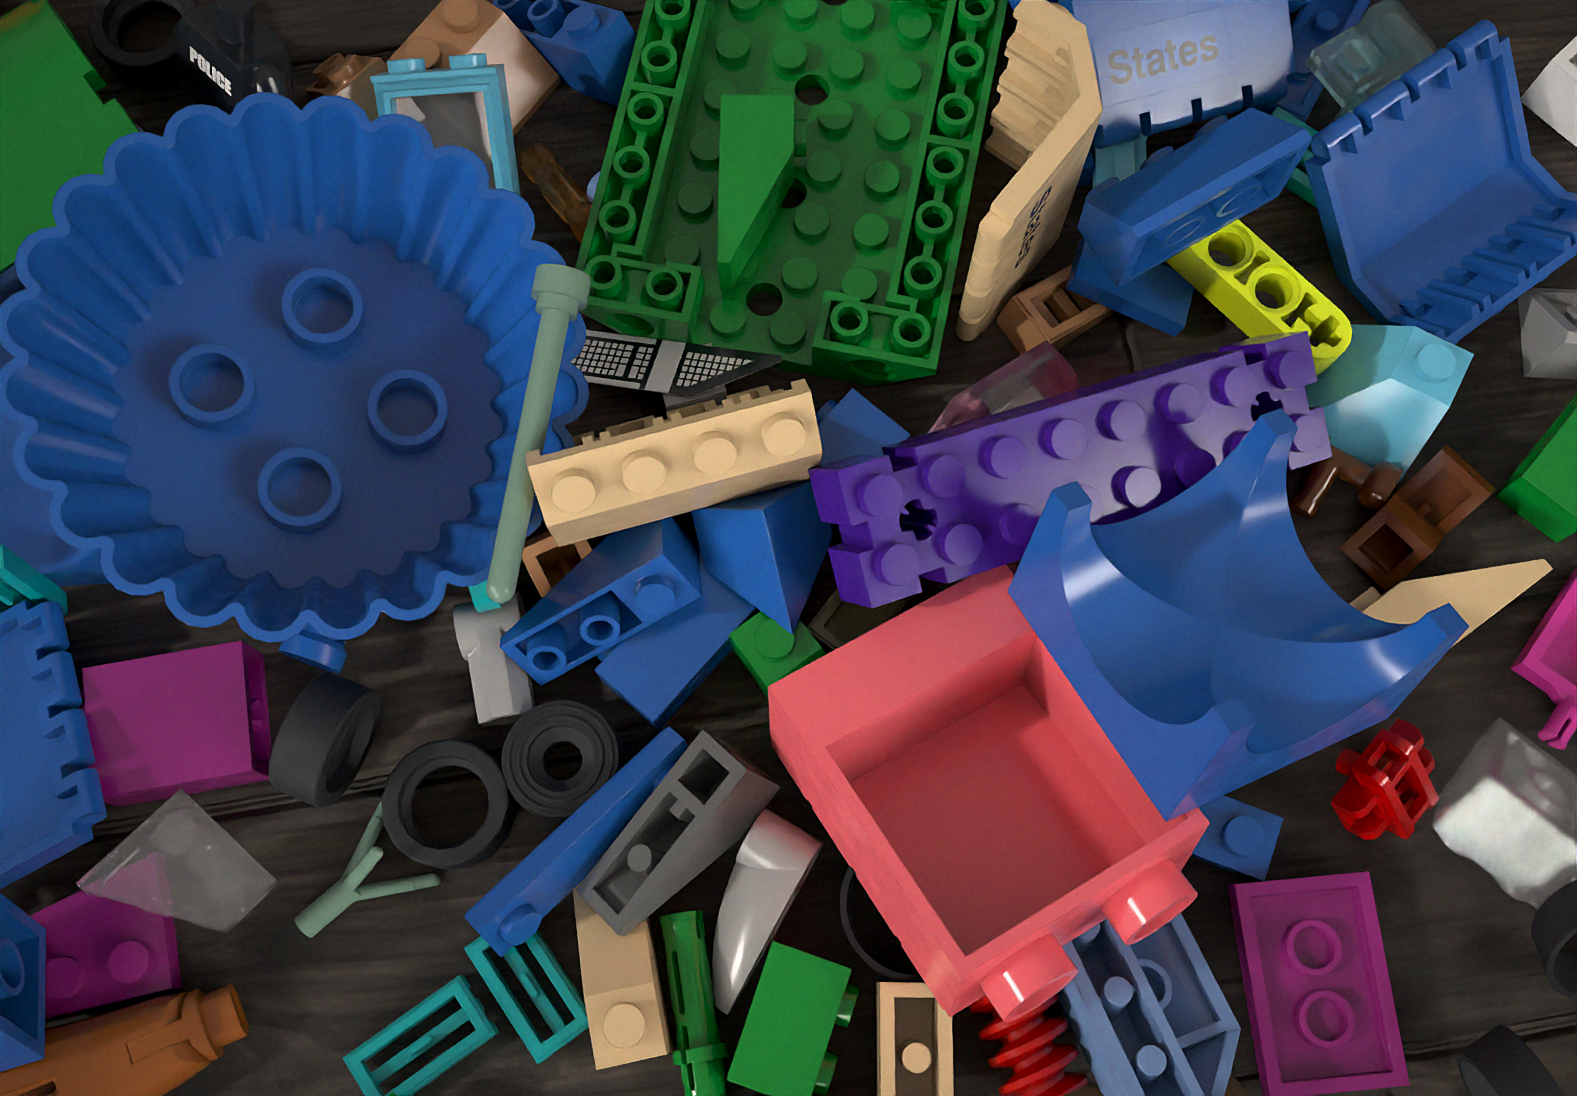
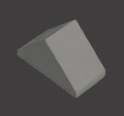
(1549, 333)

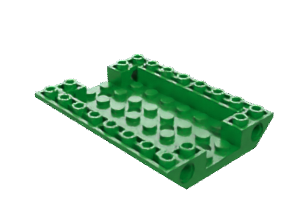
(883, 179)

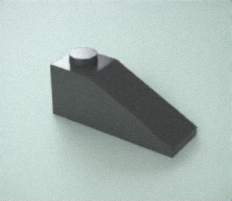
(678, 832)

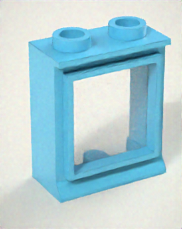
(457, 107)

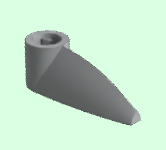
(756, 900)

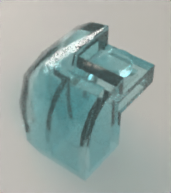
(1370, 54)

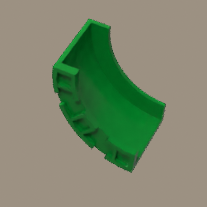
(48, 119)

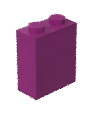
(178, 722)

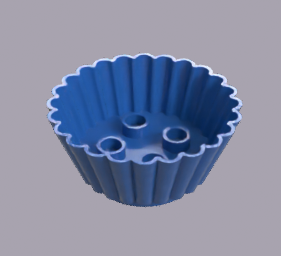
(281, 365)

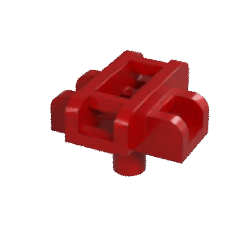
(1386, 783)

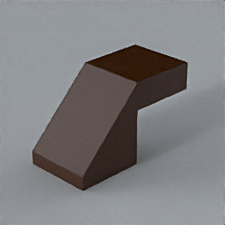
(1417, 518)

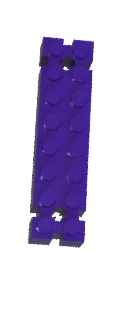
(983, 483)

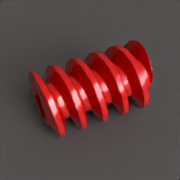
(1031, 1052)

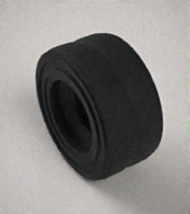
(536, 735)

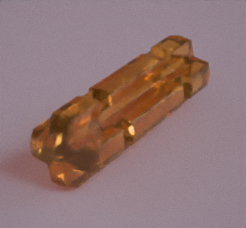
(557, 187)

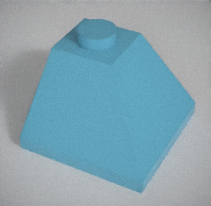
(1388, 392)

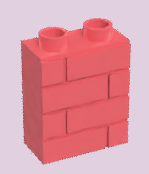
(978, 797)

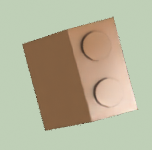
(480, 27)

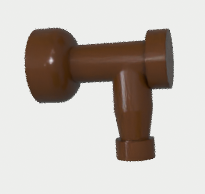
(1373, 482)

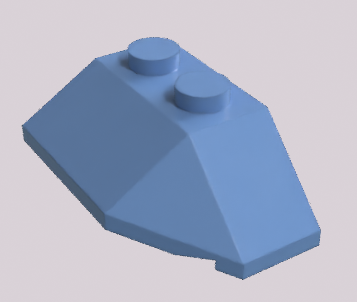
(1149, 1013)

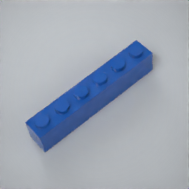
(674, 656)

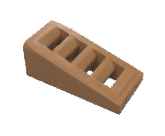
(1030, 322)

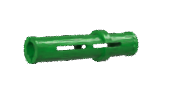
(693, 1005)

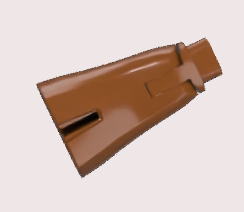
(134, 1048)

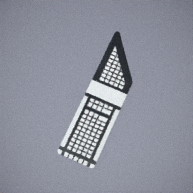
(664, 364)

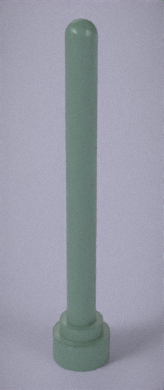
(559, 296)

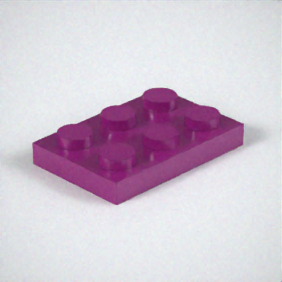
(1317, 985)

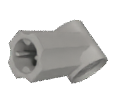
(498, 683)

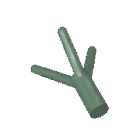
(348, 888)

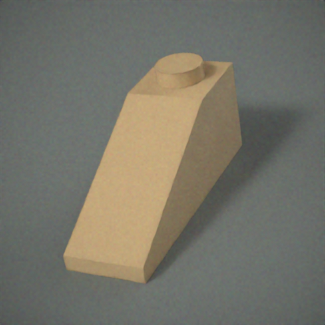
(1471, 593)
(621, 990)

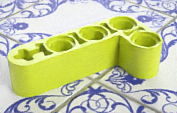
(1262, 269)

